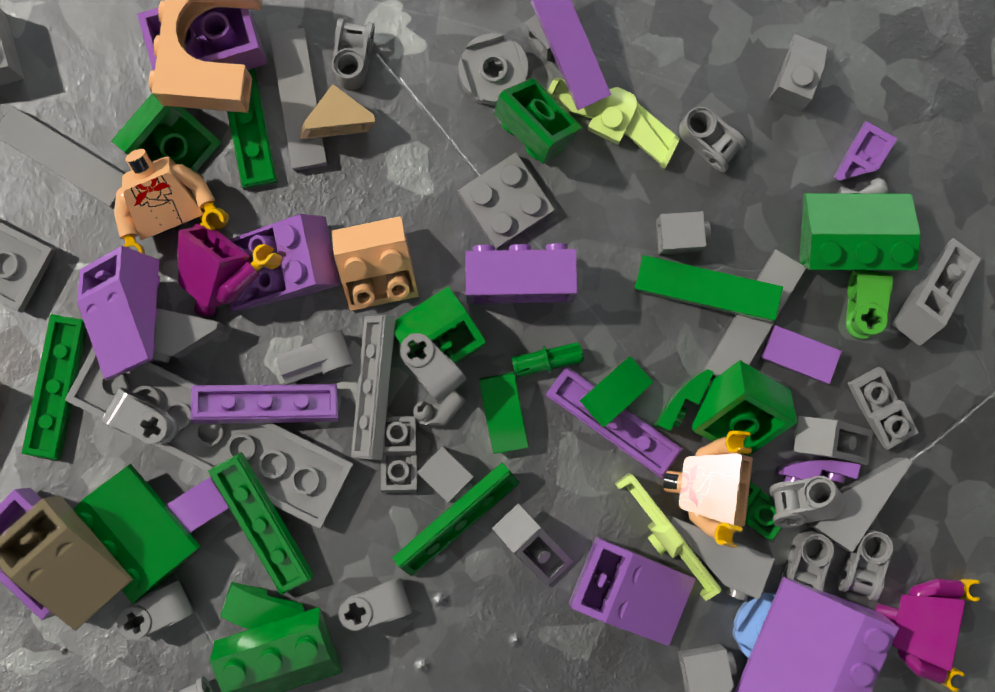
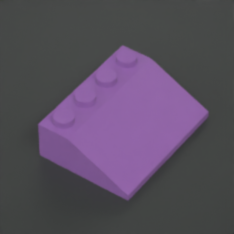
(817, 644)

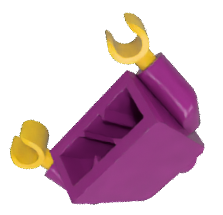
(215, 267)
(930, 627)

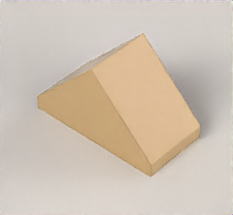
(336, 116)

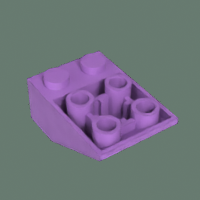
(305, 265)
(120, 308)
(631, 591)

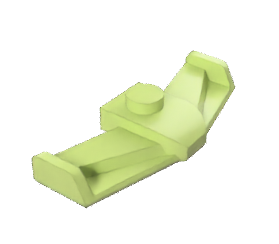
(619, 116)
(667, 538)

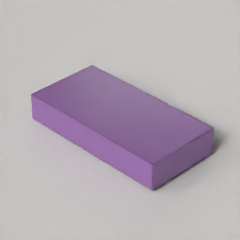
(801, 354)

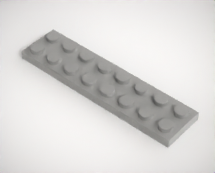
(290, 468)

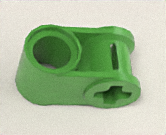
(868, 296)

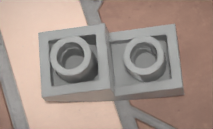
(882, 409)
(399, 456)

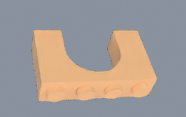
(194, 83)

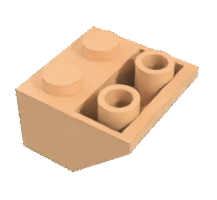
(374, 263)

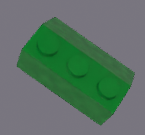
(859, 231)
(137, 530)
(276, 655)

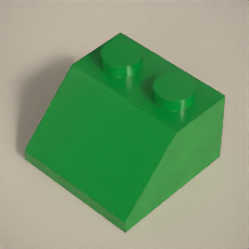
(536, 119)
(167, 133)
(745, 402)

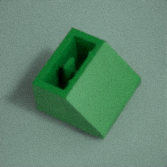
(445, 324)

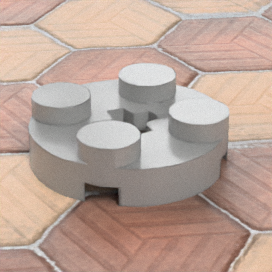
(475, 60)

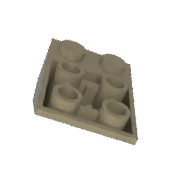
(61, 562)

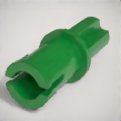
(547, 359)

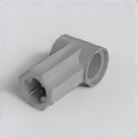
(324, 355)

